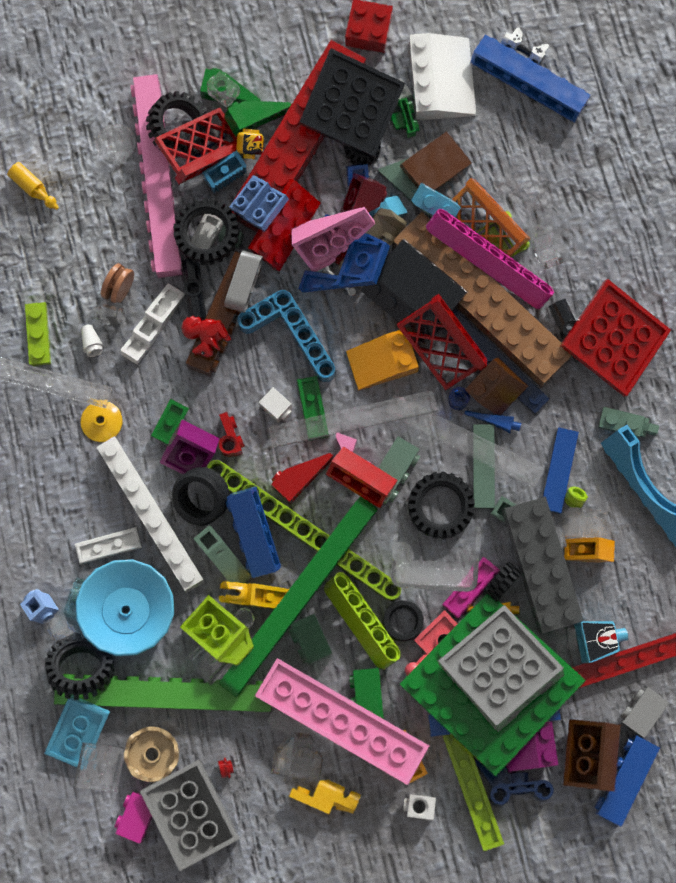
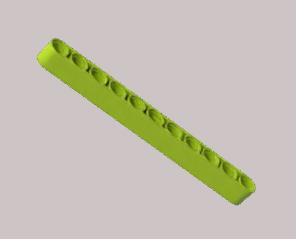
(314, 533)

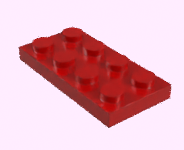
(276, 241)

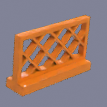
(495, 211)

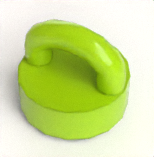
(575, 497)

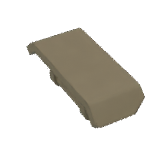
(386, 227)

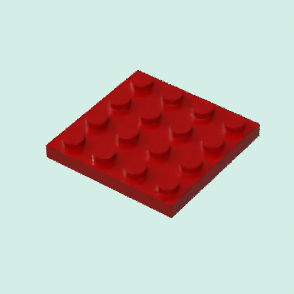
(615, 337)

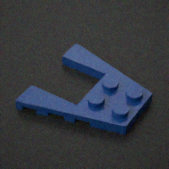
(360, 267)

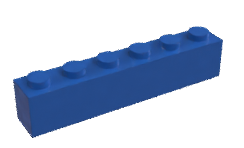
(530, 78)

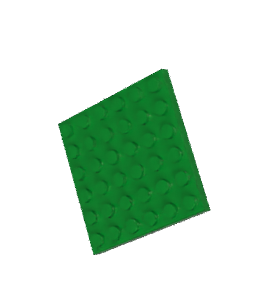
(460, 717)

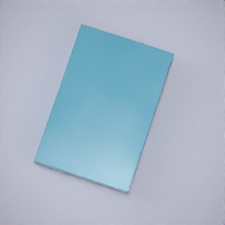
(77, 724)

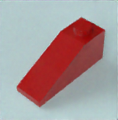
(297, 478)

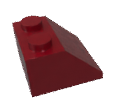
(363, 193)

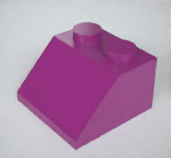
(189, 448)
(538, 752)

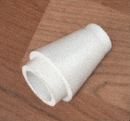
(91, 342)

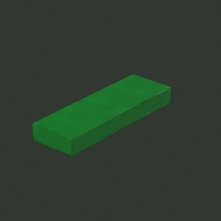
(310, 398)

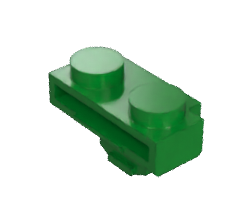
(404, 118)

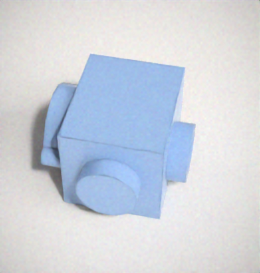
(39, 606)

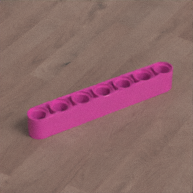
(489, 259)

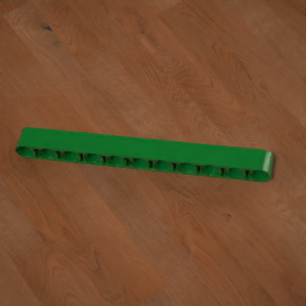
(299, 595)

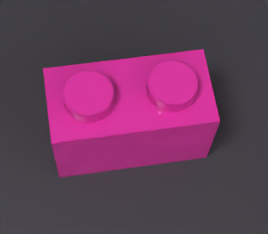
(135, 819)

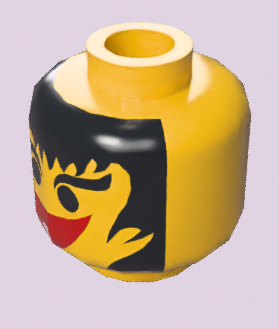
(250, 143)

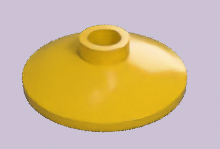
(103, 431)

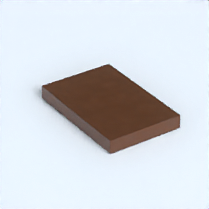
(436, 163)

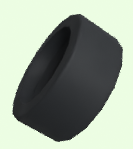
(418, 615)

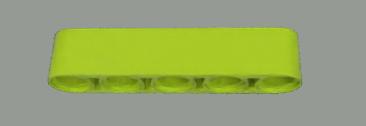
(362, 621)

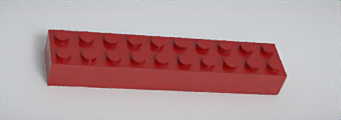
(292, 143)

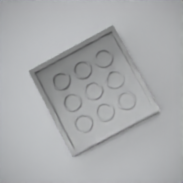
(501, 668)

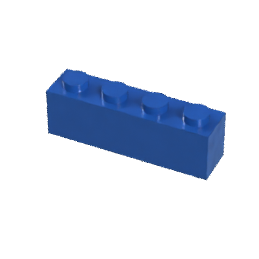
(253, 532)
(629, 778)

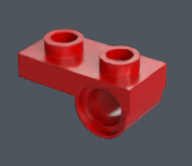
(229, 426)

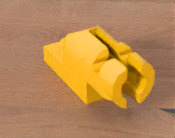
(253, 594)
(327, 795)

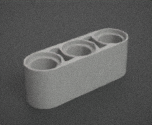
(243, 281)

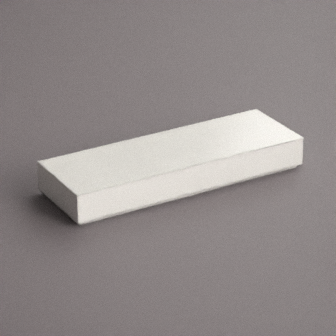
(108, 546)

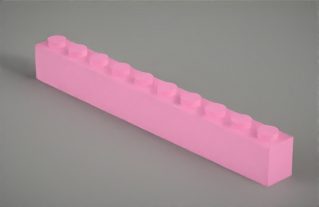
(156, 184)

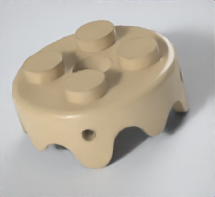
(136, 756)

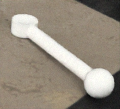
(351, 291)

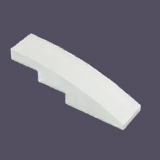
(152, 323)

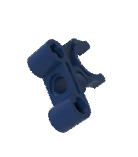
(513, 785)

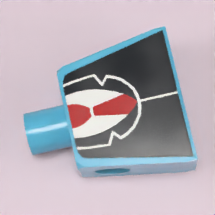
(598, 639)

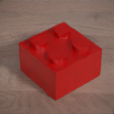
(368, 26)

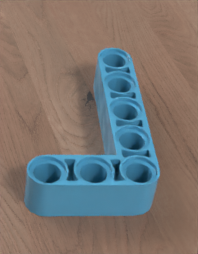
(295, 329)

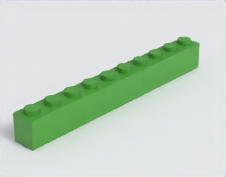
(171, 695)

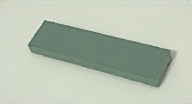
(483, 474)

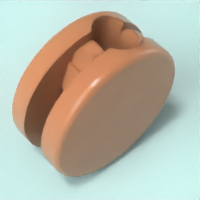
(117, 283)

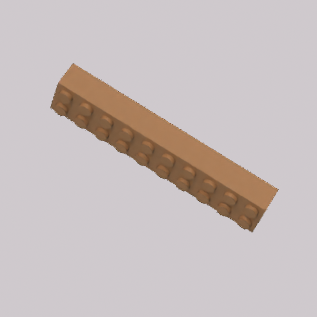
(492, 308)

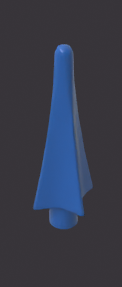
(503, 422)

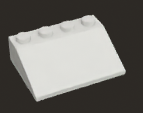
(441, 76)

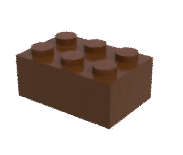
(591, 755)

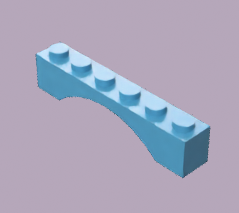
(625, 452)

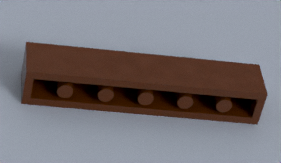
(217, 312)

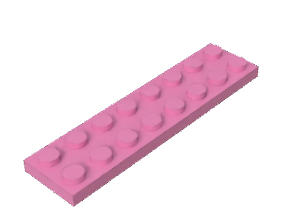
(342, 721)

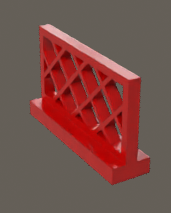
(200, 164)
(457, 332)

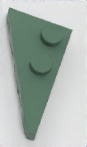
(400, 181)

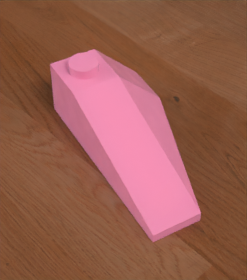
(326, 237)

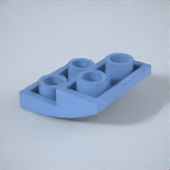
(258, 203)

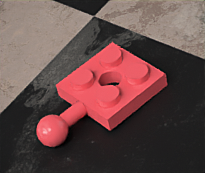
(428, 638)

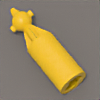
(31, 184)

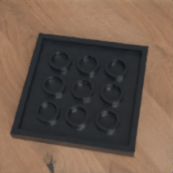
(351, 103)

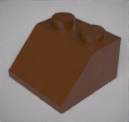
(496, 387)

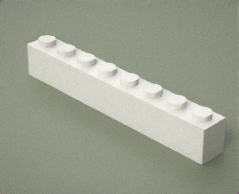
(150, 514)

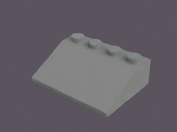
(189, 814)

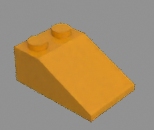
(382, 360)

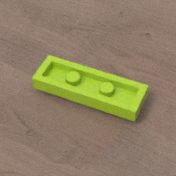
(38, 334)

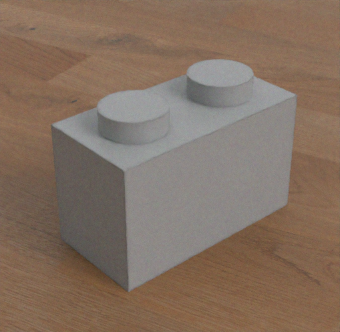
(643, 712)

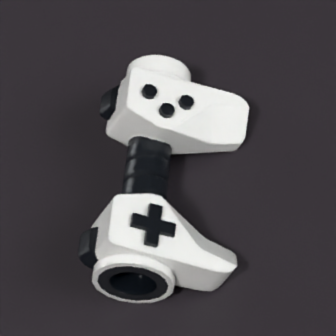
(514, 41)

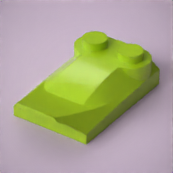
(218, 632)

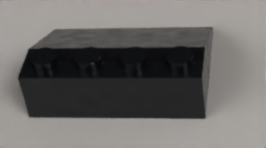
(409, 283)

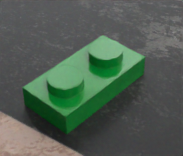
(169, 421)

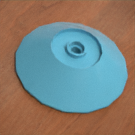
(121, 586)

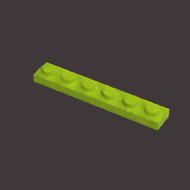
(474, 794)

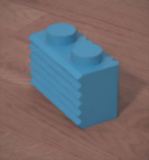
(225, 172)

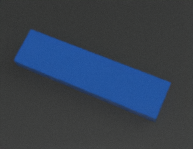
(560, 468)

